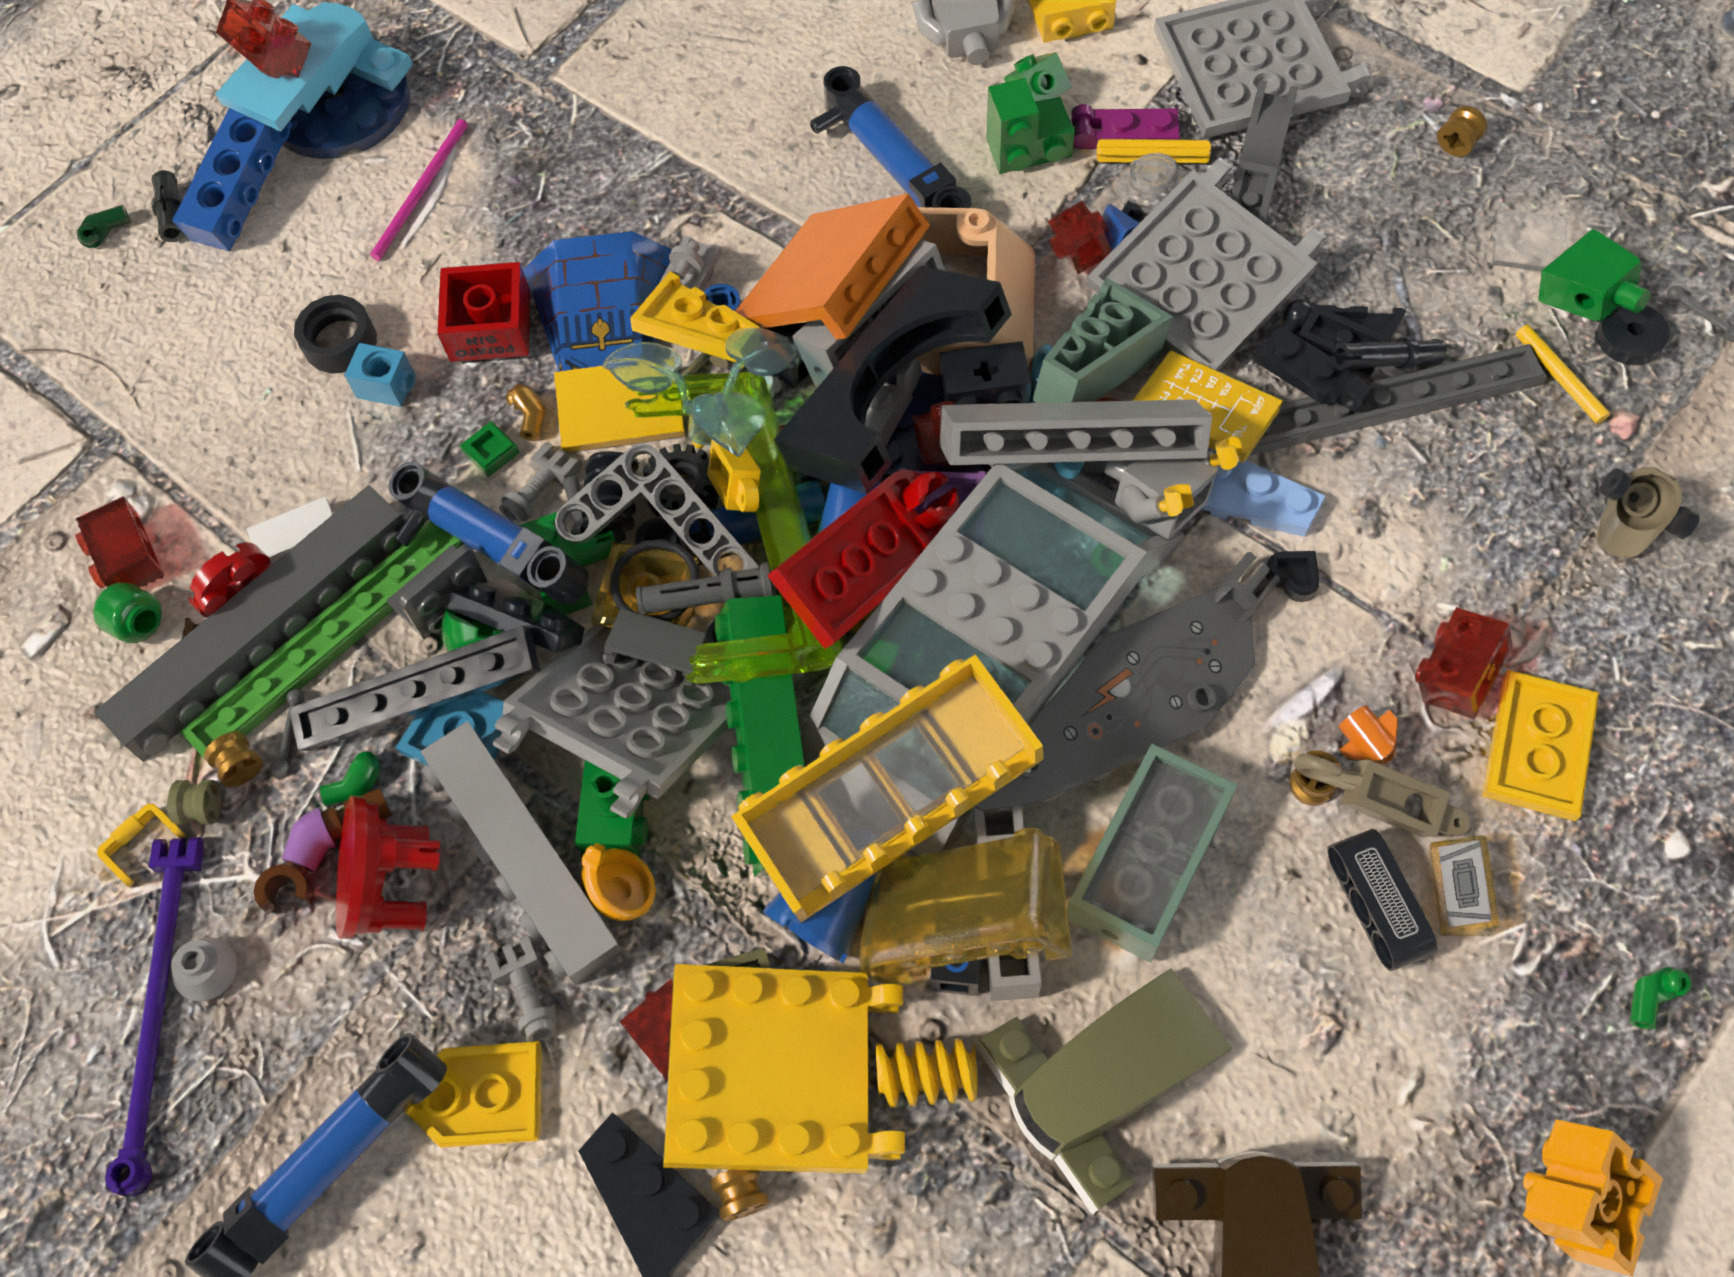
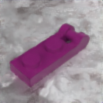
(1122, 124)

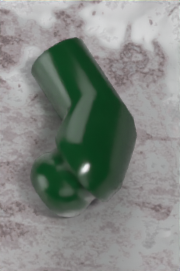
(98, 225)

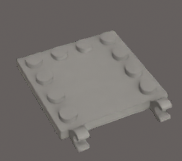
(1233, 44)
(1209, 267)
(618, 716)

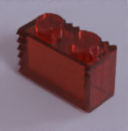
(117, 545)

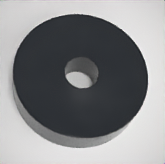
(1630, 349)

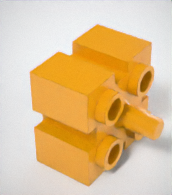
(1592, 1196)

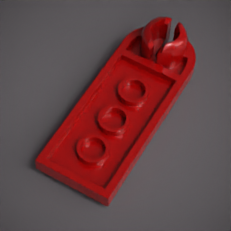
(863, 553)

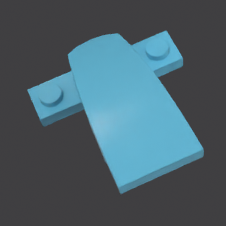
(338, 47)

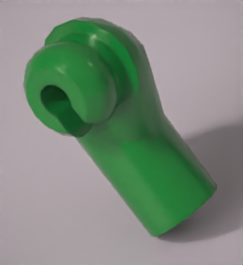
(357, 781)
(1654, 990)

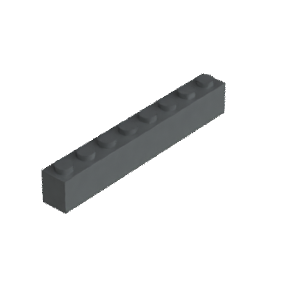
(252, 624)

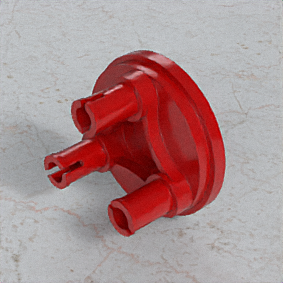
(365, 856)

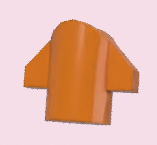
(1369, 736)

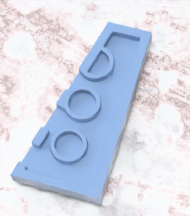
(1263, 499)

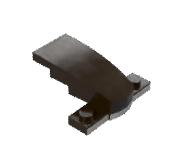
(1259, 1208)

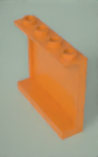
(836, 265)

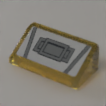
(1464, 886)

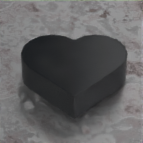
(1296, 572)

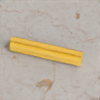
(1132, 149)

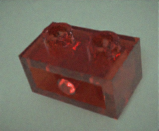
(264, 37)
(1464, 662)

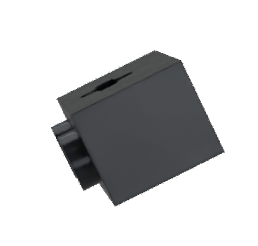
(986, 375)

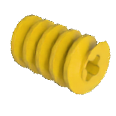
(927, 1072)

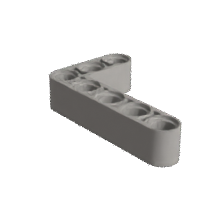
(651, 487)

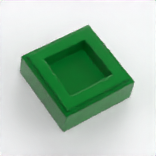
(489, 449)

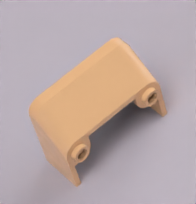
(1008, 262)

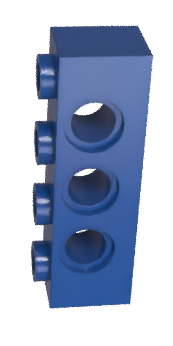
(229, 180)

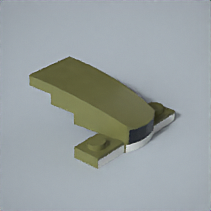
(1102, 1079)

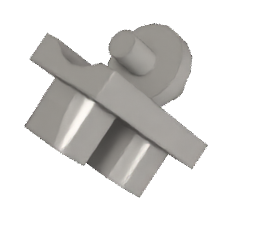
(693, 262)

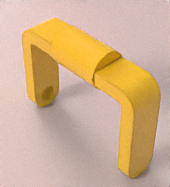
(126, 832)

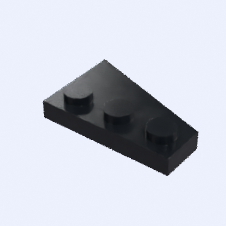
(510, 606)
(650, 1204)

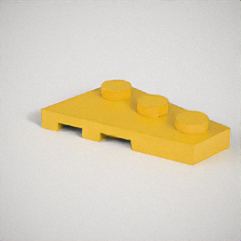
(687, 318)

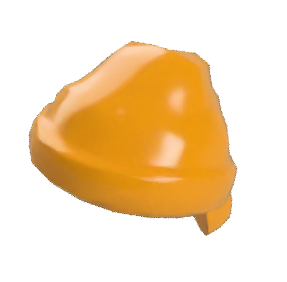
(617, 882)

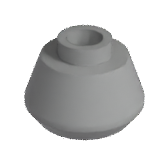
(203, 968)

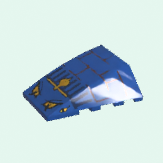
(591, 290)

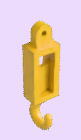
(733, 477)

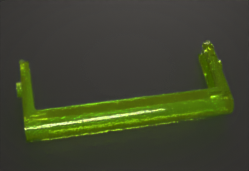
(782, 532)

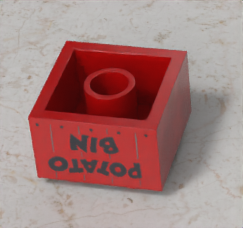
(484, 311)

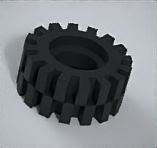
(685, 463)

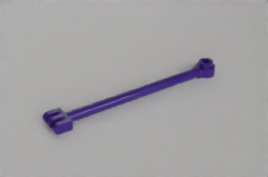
(137, 1118)

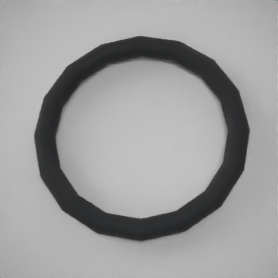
(638, 548)

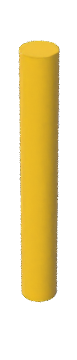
(1563, 375)

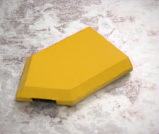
(485, 1096)

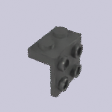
(427, 594)

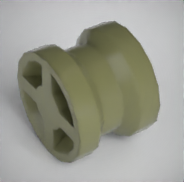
(194, 802)

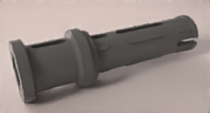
(705, 590)

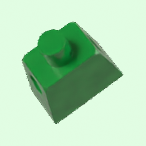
(1594, 279)

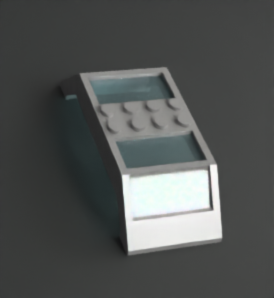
(1013, 577)

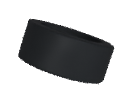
(323, 313)

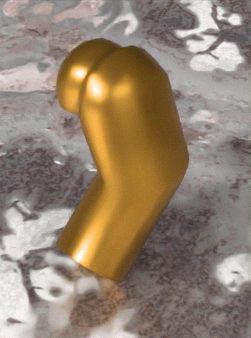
(531, 406)

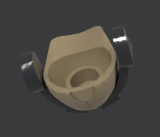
(1640, 509)

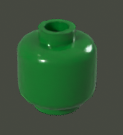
(127, 612)

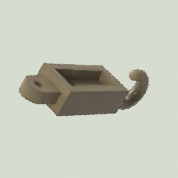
(1383, 793)

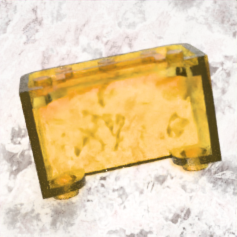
(966, 907)

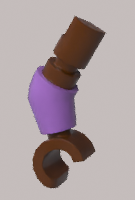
(305, 849)

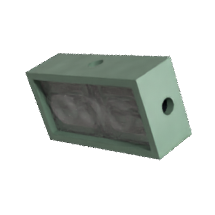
(1150, 852)

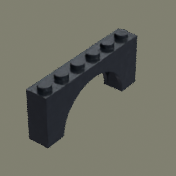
(929, 311)

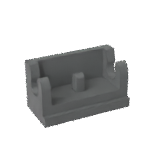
(653, 642)

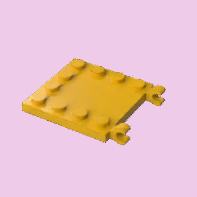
(773, 1070)

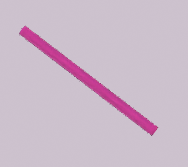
(418, 190)

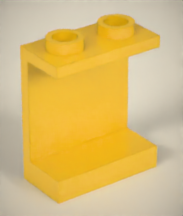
(1071, 17)

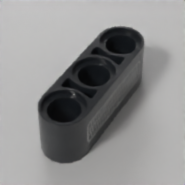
(1382, 900)

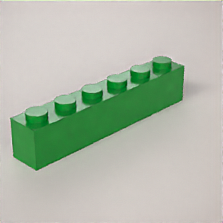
(760, 708)

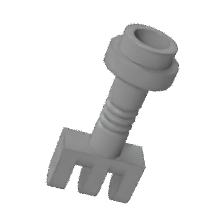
(549, 467)
(537, 1020)

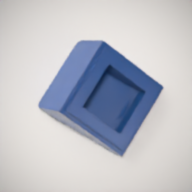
(1118, 224)

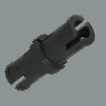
(165, 205)

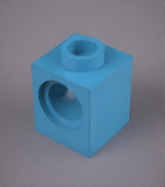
(380, 375)

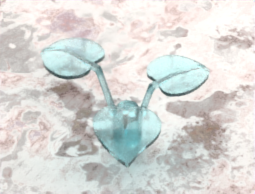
(726, 416)

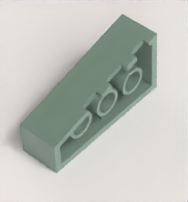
(1103, 347)

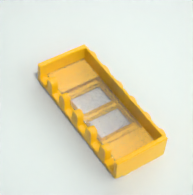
(887, 786)

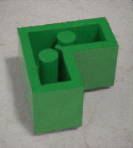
(1026, 131)

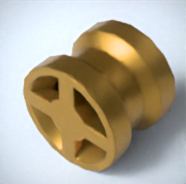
(1462, 131)
(233, 759)
(1309, 792)
(739, 1193)

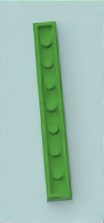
(317, 643)

